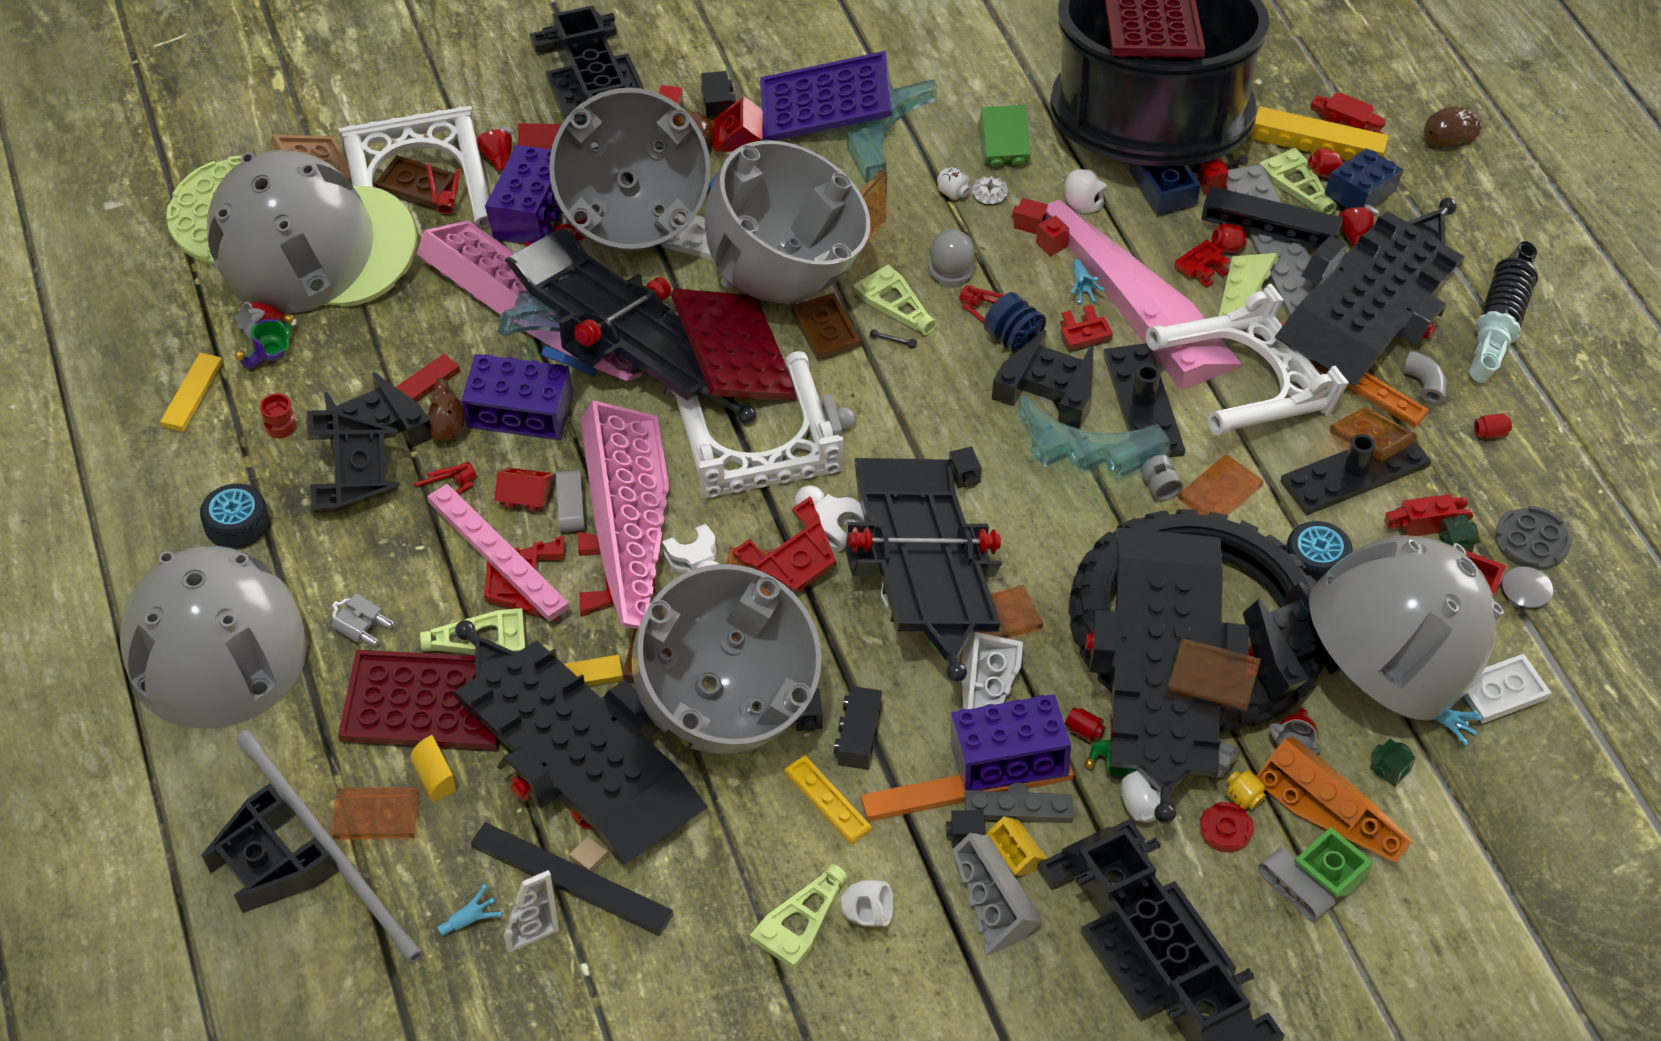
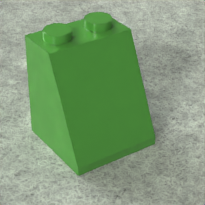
(1004, 135)

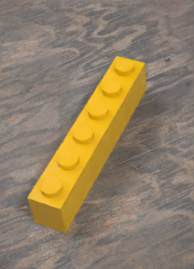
(1310, 134)

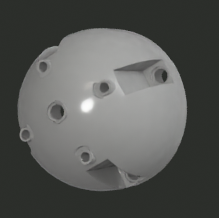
(627, 128)
(783, 222)
(287, 229)
(1407, 622)
(211, 638)
(766, 669)

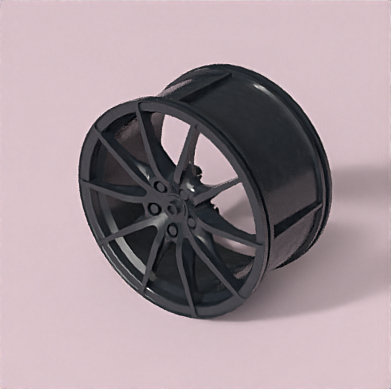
(1159, 106)

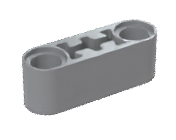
(570, 501)
(1296, 884)

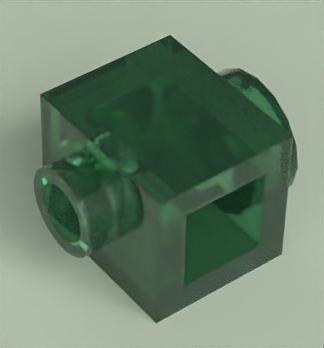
(1459, 531)
(1392, 761)

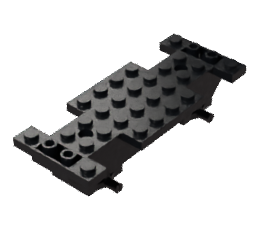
(586, 59)
(1156, 939)

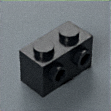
(716, 93)

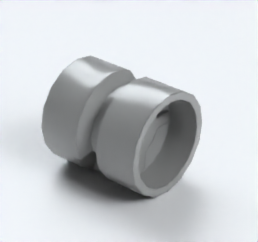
(1162, 478)

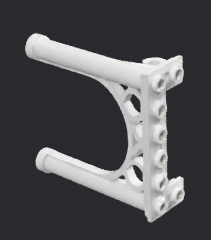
(409, 135)
(1258, 317)
(767, 466)

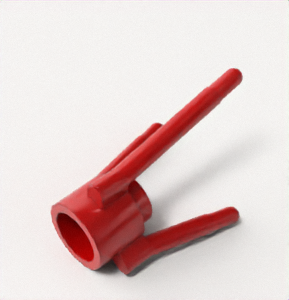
(445, 200)
(974, 296)
(461, 474)

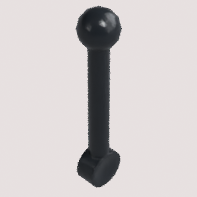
(1242, 160)
(911, 343)

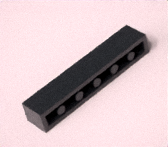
(1270, 217)

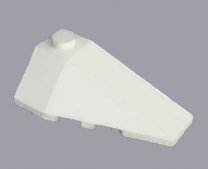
(991, 669)
(532, 914)

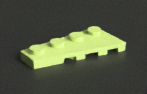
(1245, 278)

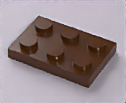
(410, 180)
(825, 326)

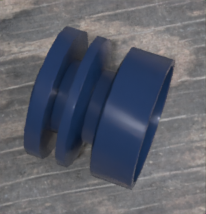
(1013, 321)

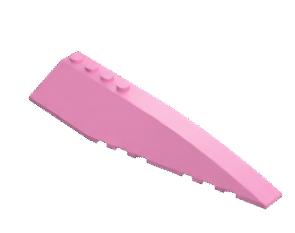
(479, 266)
(1145, 301)
(627, 500)

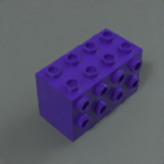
(523, 199)
(517, 396)
(1010, 743)

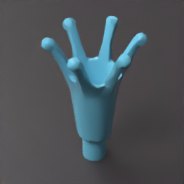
(1083, 281)
(1454, 721)
(468, 914)

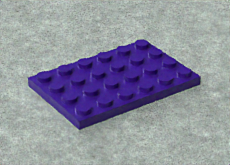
(825, 96)

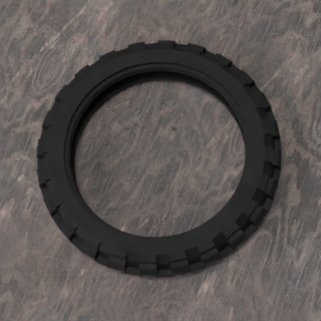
(1240, 546)

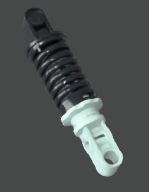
(1504, 309)

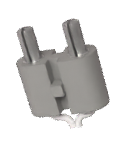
(358, 618)

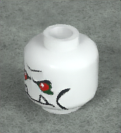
(953, 183)

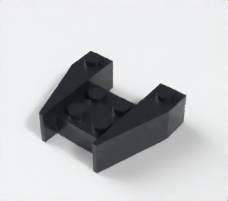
(1048, 376)
(389, 408)
(357, 460)
(1283, 640)
(261, 858)

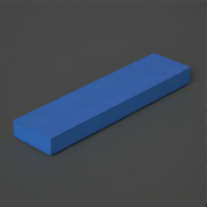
(568, 360)

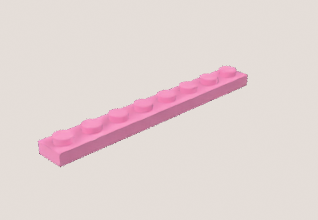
(498, 553)

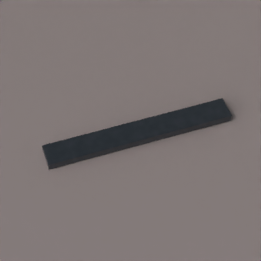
(573, 879)

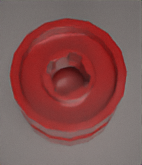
(277, 415)

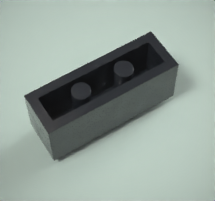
(858, 727)

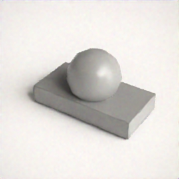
(839, 418)
(1227, 756)

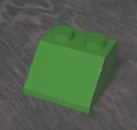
(1335, 863)

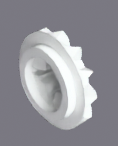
(997, 194)

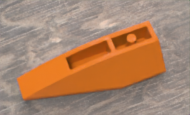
(1329, 800)

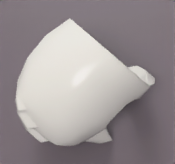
(1081, 189)
(1139, 797)
(868, 903)

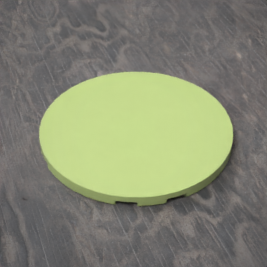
(190, 206)
(391, 248)

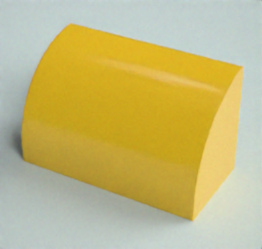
(432, 769)
(1016, 846)

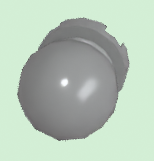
(951, 258)

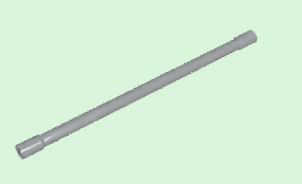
(402, 940)

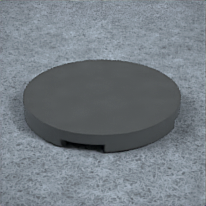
(1533, 538)

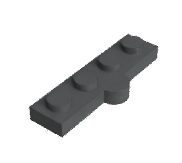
(1021, 804)

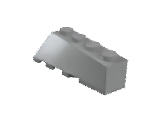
(998, 899)

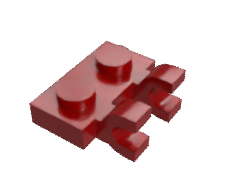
(1198, 260)
(1087, 333)

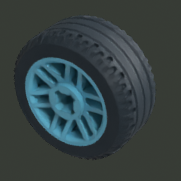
(234, 515)
(1318, 546)

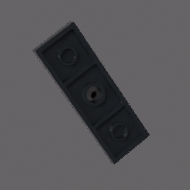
(1142, 392)
(1350, 474)

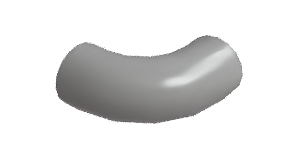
(1430, 374)

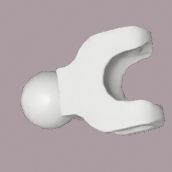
(832, 513)
(691, 556)

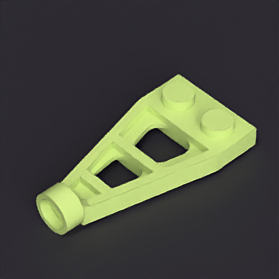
(1293, 161)
(883, 281)
(509, 627)
(784, 943)

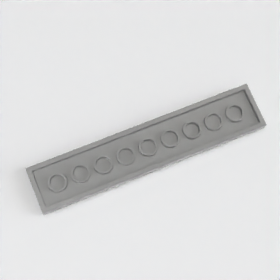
(1292, 256)

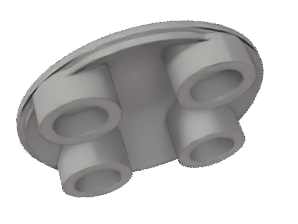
(1527, 587)

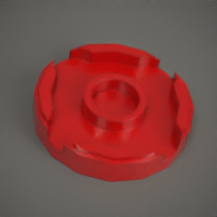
(1226, 827)

